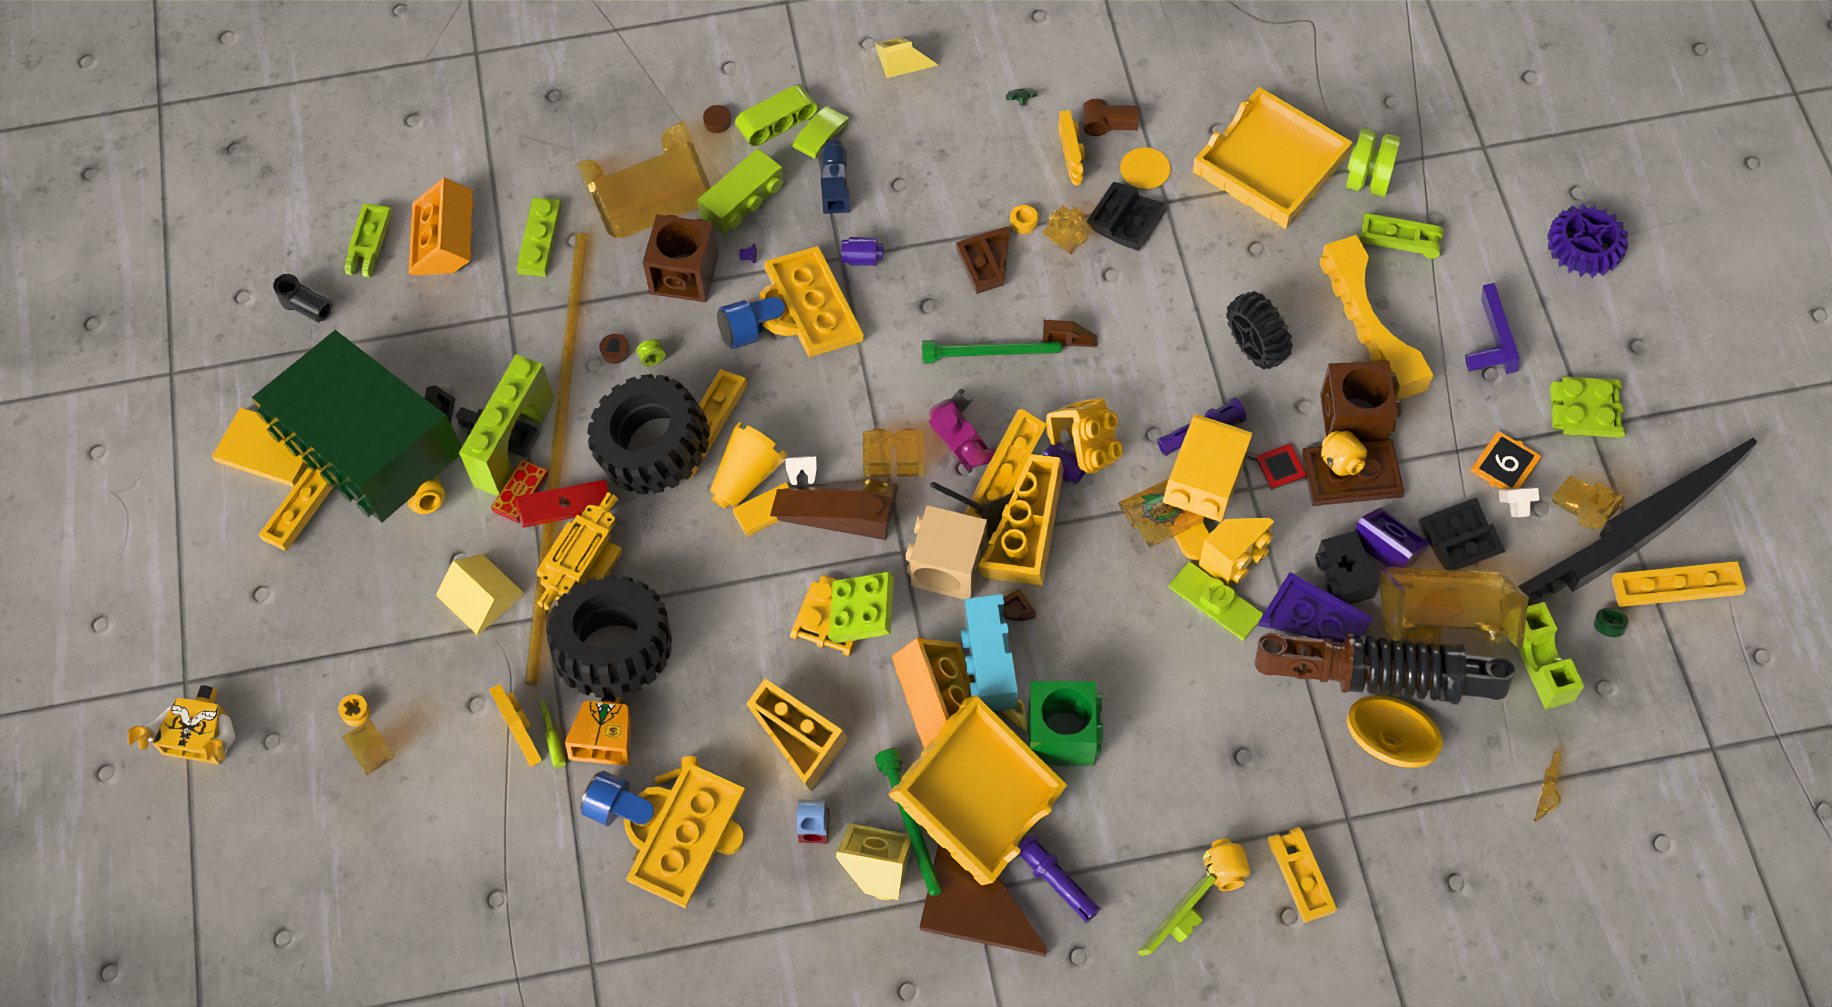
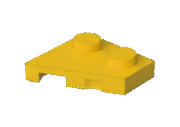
(516, 722)

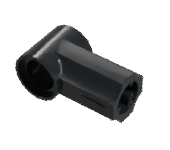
(301, 298)

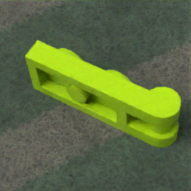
(1401, 235)

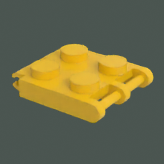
(815, 616)

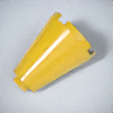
(744, 466)

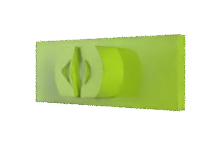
(1216, 600)
(1180, 920)

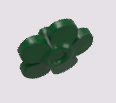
(1021, 95)

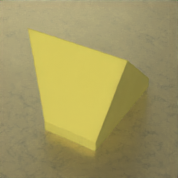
(901, 58)

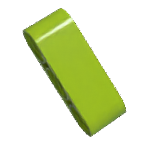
(776, 115)

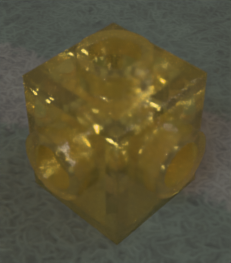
(1067, 228)

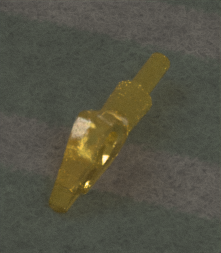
(1549, 783)

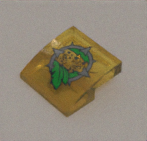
(1157, 519)

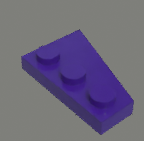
(1312, 612)

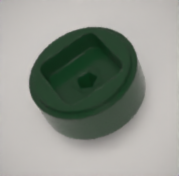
(1611, 622)

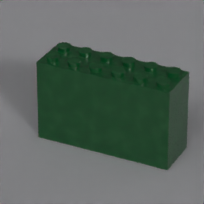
(357, 426)

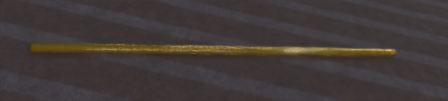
(548, 529)

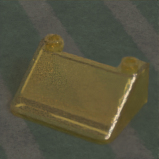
(659, 186)

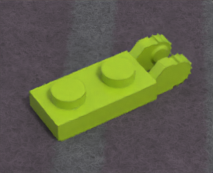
(368, 238)

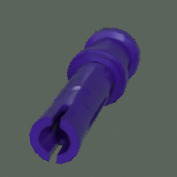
(1227, 414)
(1046, 866)

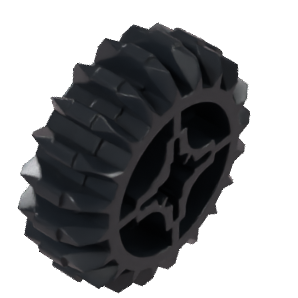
(1259, 330)

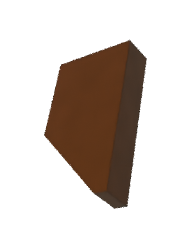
(1068, 333)

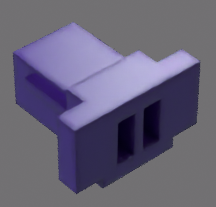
(748, 254)

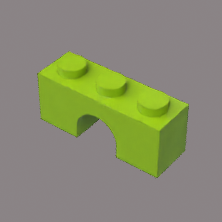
(1553, 678)

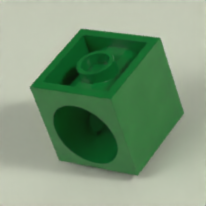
(1065, 697)

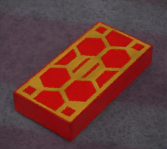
(525, 479)

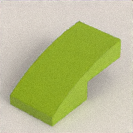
(820, 130)

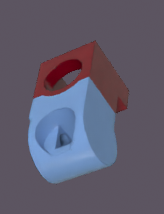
(813, 821)

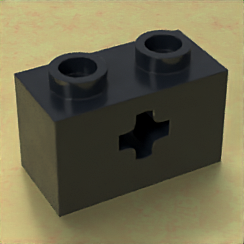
(1347, 568)

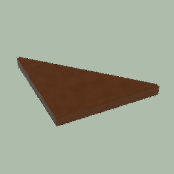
(976, 911)

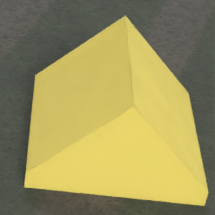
(477, 591)

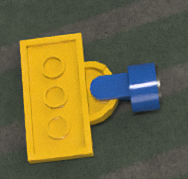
(798, 302)
(671, 828)

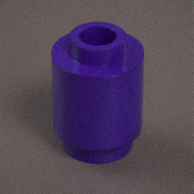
(861, 251)
(1069, 462)

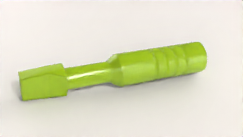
(552, 738)

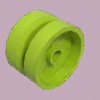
(1372, 162)

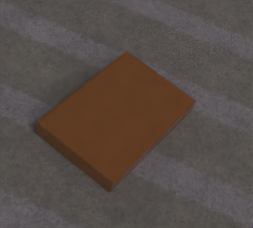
(1375, 481)

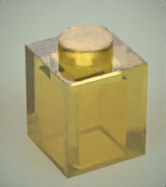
(368, 747)

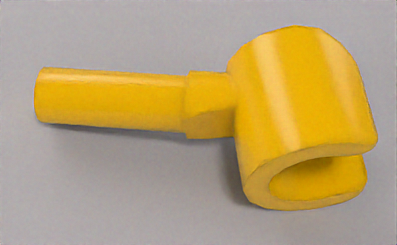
(675, 774)

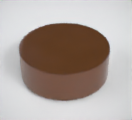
(717, 119)

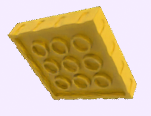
(1272, 157)
(978, 790)

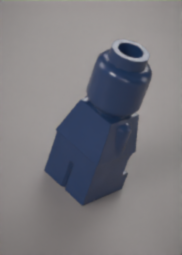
(833, 178)

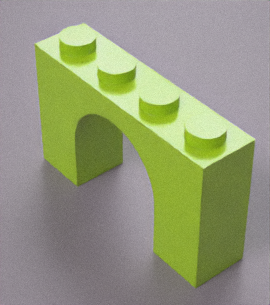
(522, 393)

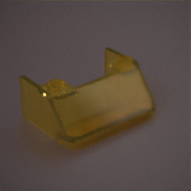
(1454, 601)

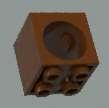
(683, 277)
(1362, 381)

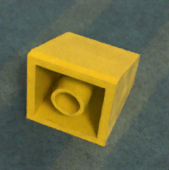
(1207, 467)

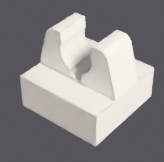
(805, 463)
(1519, 500)

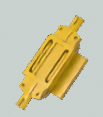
(580, 552)

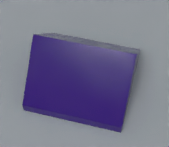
(1390, 539)

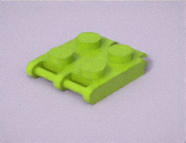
(1587, 407)

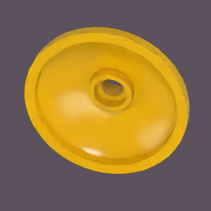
(1394, 731)

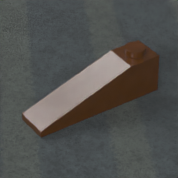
(847, 506)

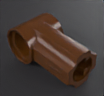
(1101, 117)

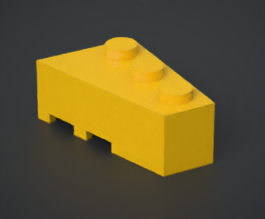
(798, 731)

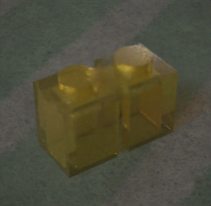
(909, 452)

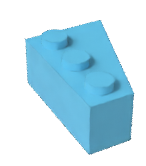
(989, 653)

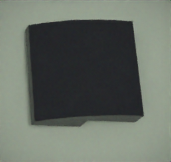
(1126, 216)
(1461, 535)

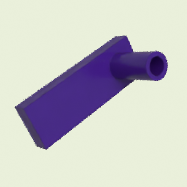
(1506, 350)

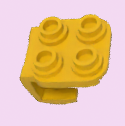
(1092, 432)

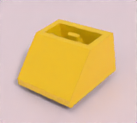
(1235, 547)

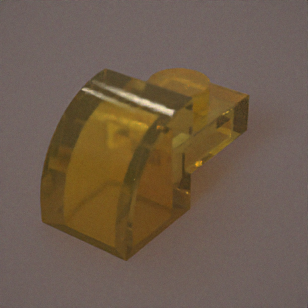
(1591, 504)

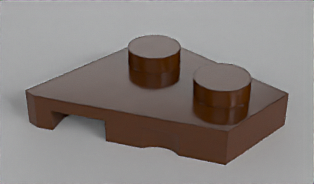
(985, 258)

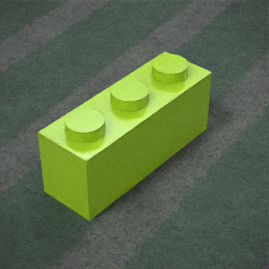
(741, 191)

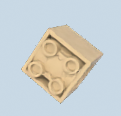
(946, 552)

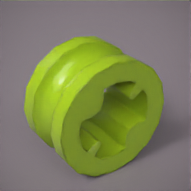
(650, 352)

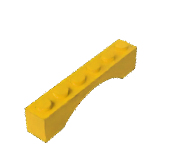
(1346, 266)

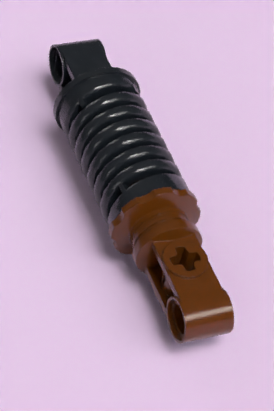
(1387, 663)

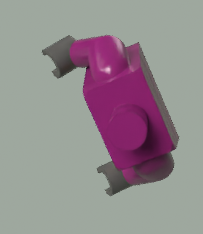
(958, 433)

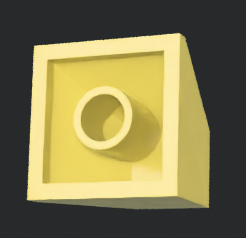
(875, 859)

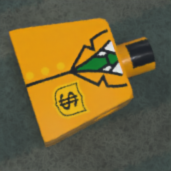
(601, 733)

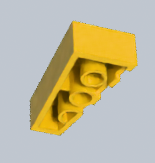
(1024, 535)

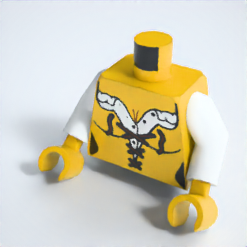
(189, 729)

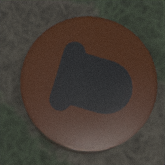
(614, 348)

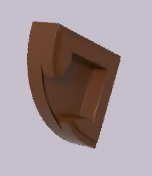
(1017, 607)

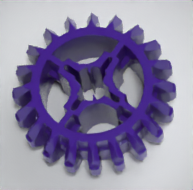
(1585, 249)

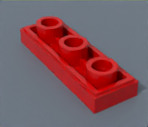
(545, 506)

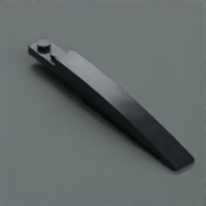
(1636, 527)

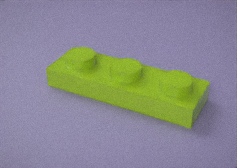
(539, 237)

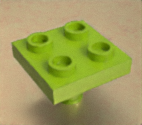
(861, 607)

